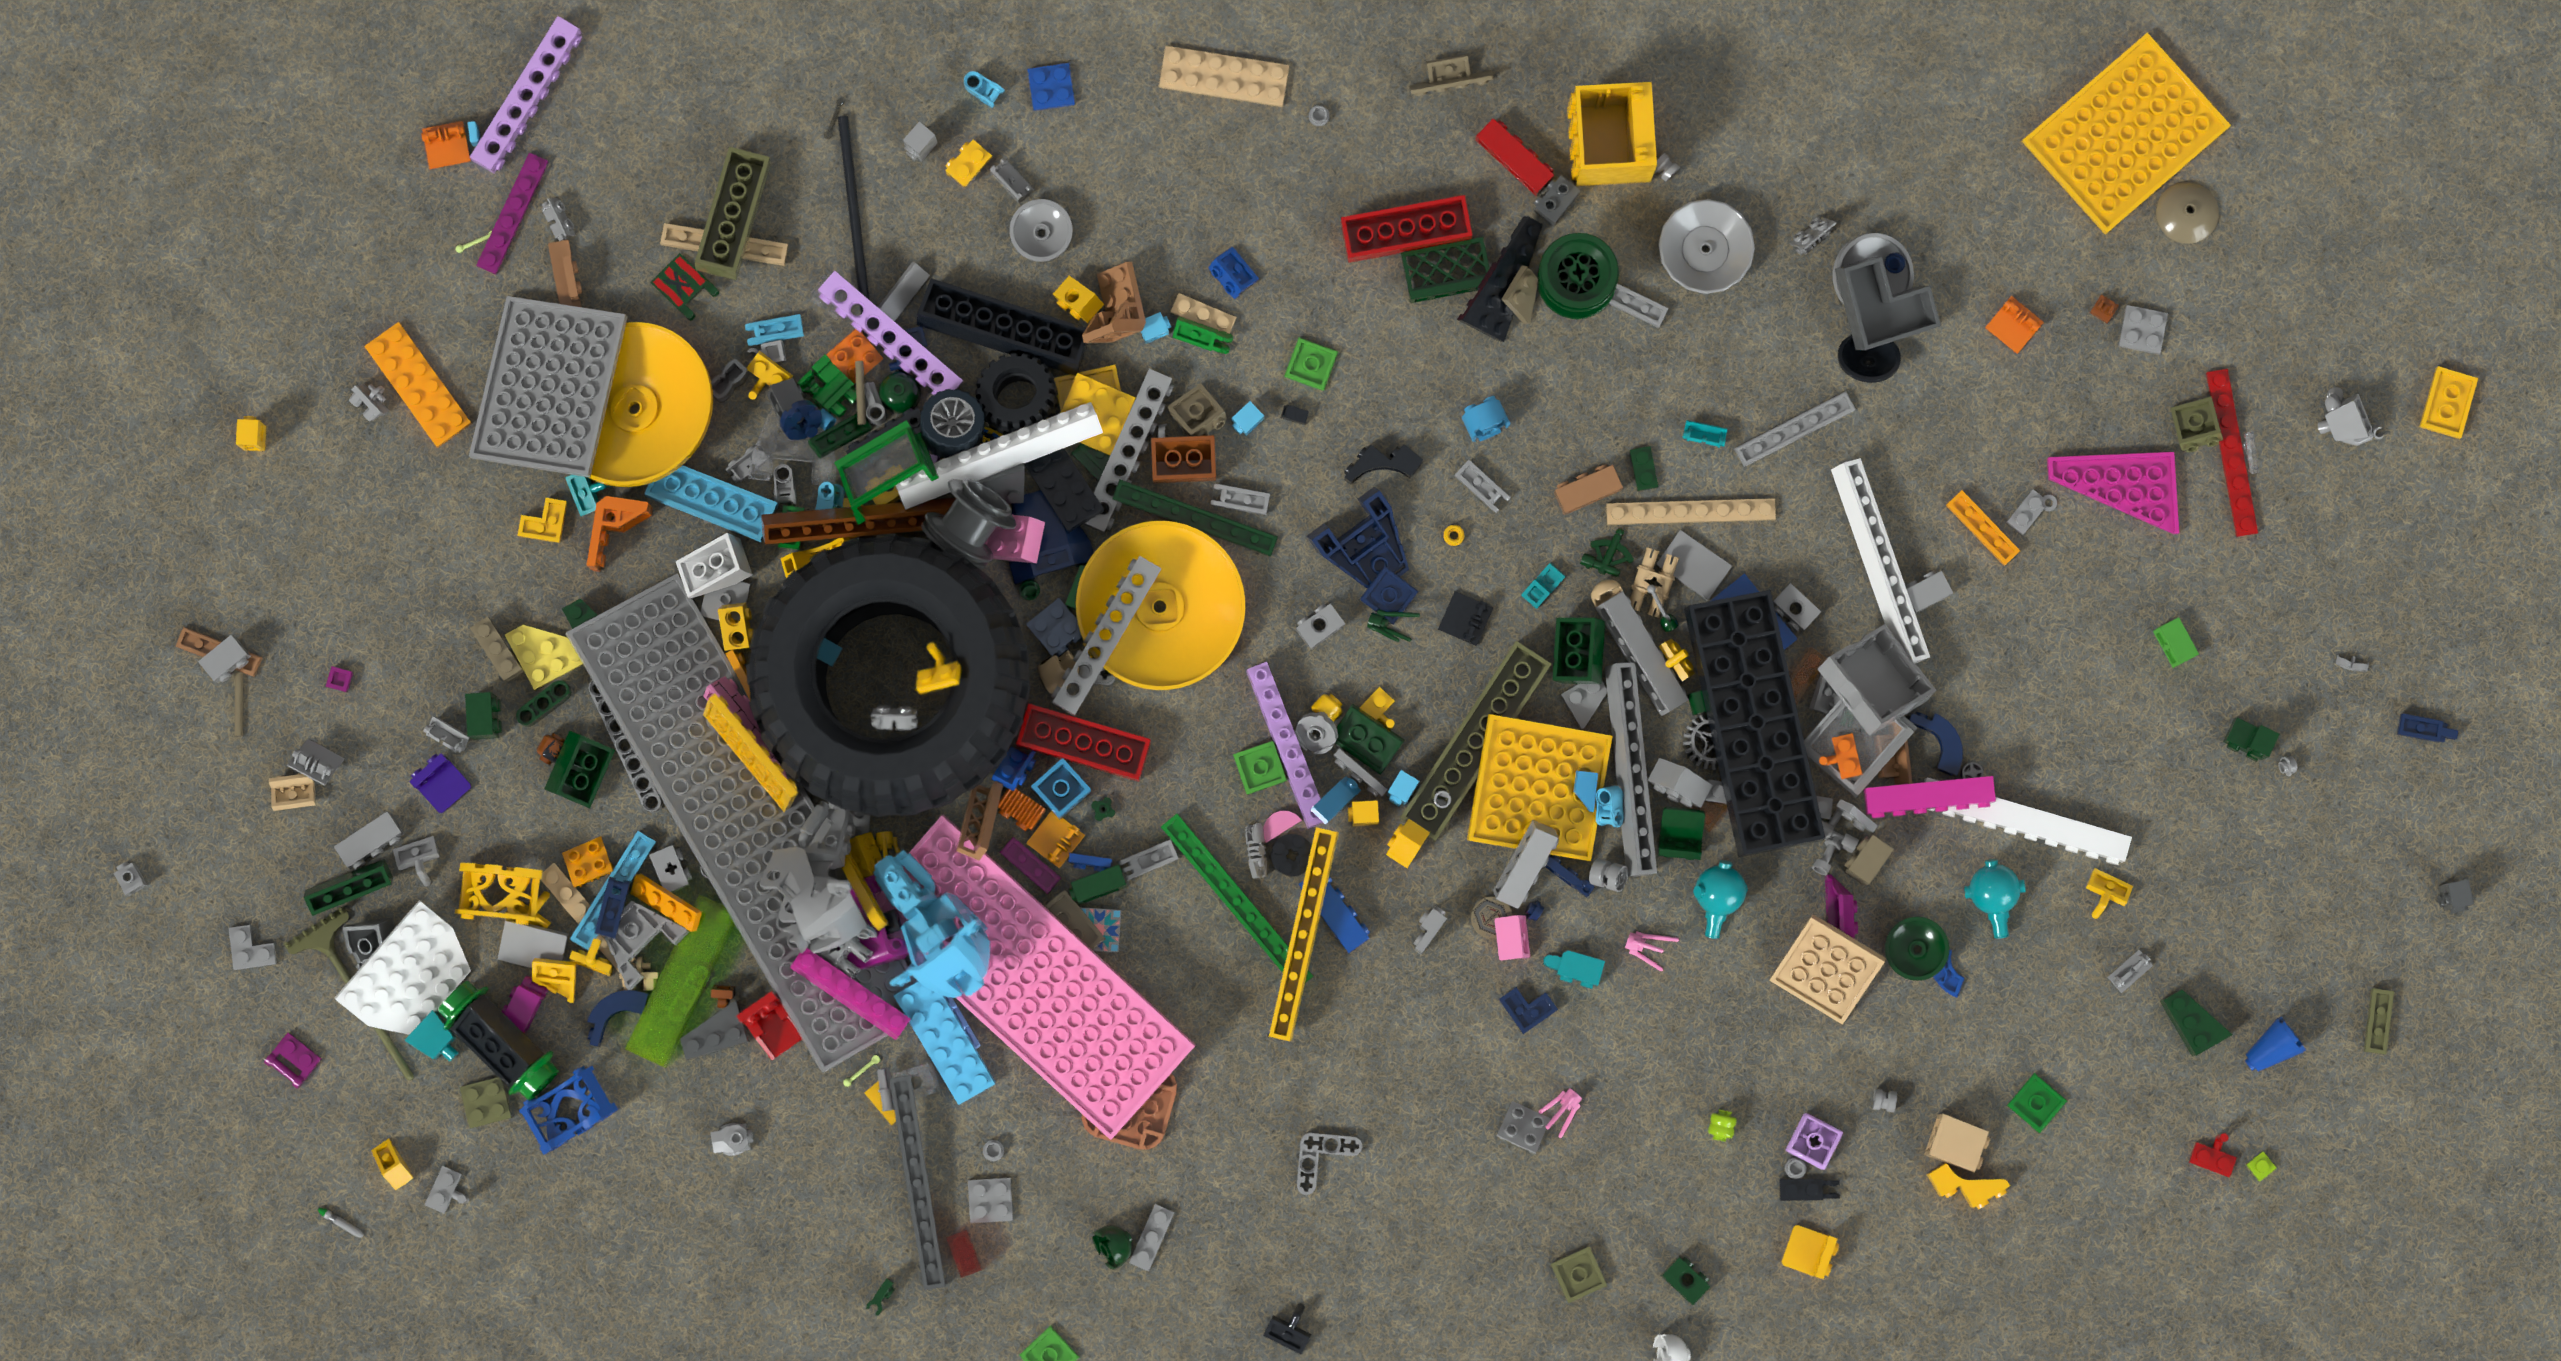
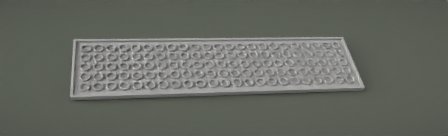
(652, 671)

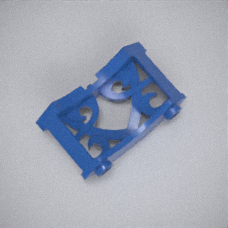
(599, 1109)

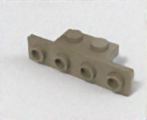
(1449, 73)

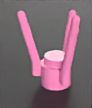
(1636, 943)
(1569, 1101)

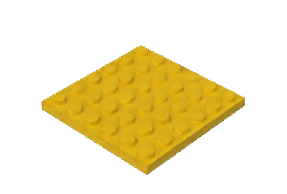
(1531, 776)

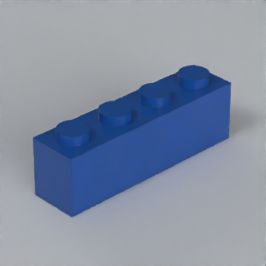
(1342, 919)

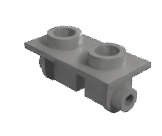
(555, 210)
(740, 466)
(886, 716)
(452, 737)
(2130, 971)

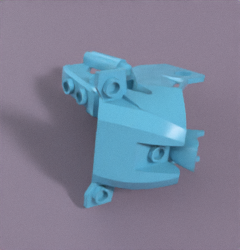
(930, 923)

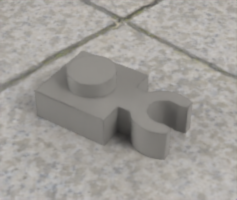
(773, 350)

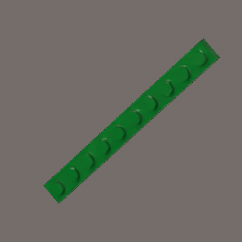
(1228, 891)

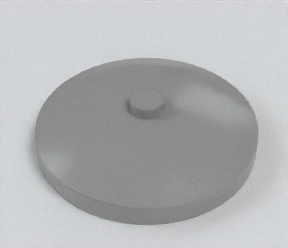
(1875, 245)

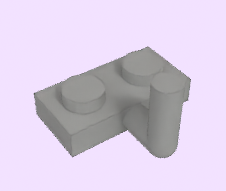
(1851, 813)
(415, 855)
(445, 1189)

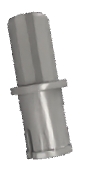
(885, 1089)

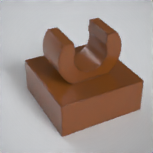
(2104, 309)
(723, 993)

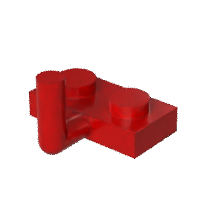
(2213, 1158)

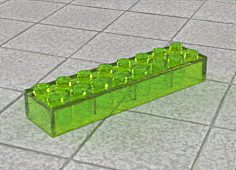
(681, 985)

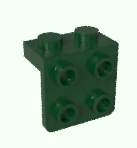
(1681, 833)

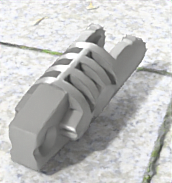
(1256, 850)

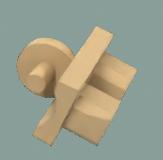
(650, 978)

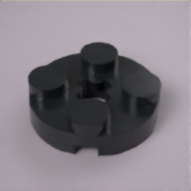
(1280, 850)

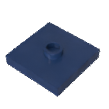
(1388, 593)

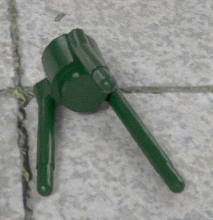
(1378, 623)

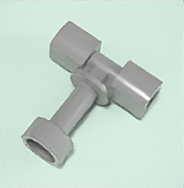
(1834, 842)

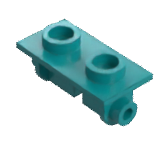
(1706, 433)

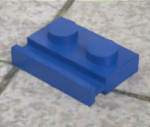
(1081, 861)

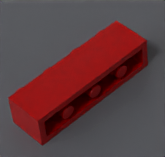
(1514, 156)

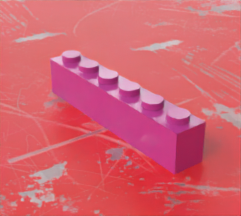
(1929, 795)
(850, 993)

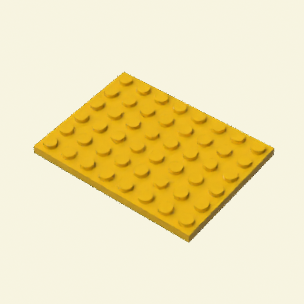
(2126, 133)

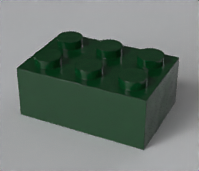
(1578, 651)
(579, 769)

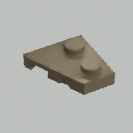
(1521, 294)

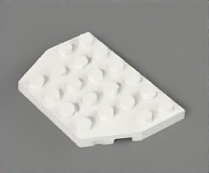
(407, 973)

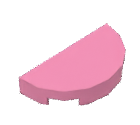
(1279, 823)

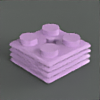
(1809, 1128)

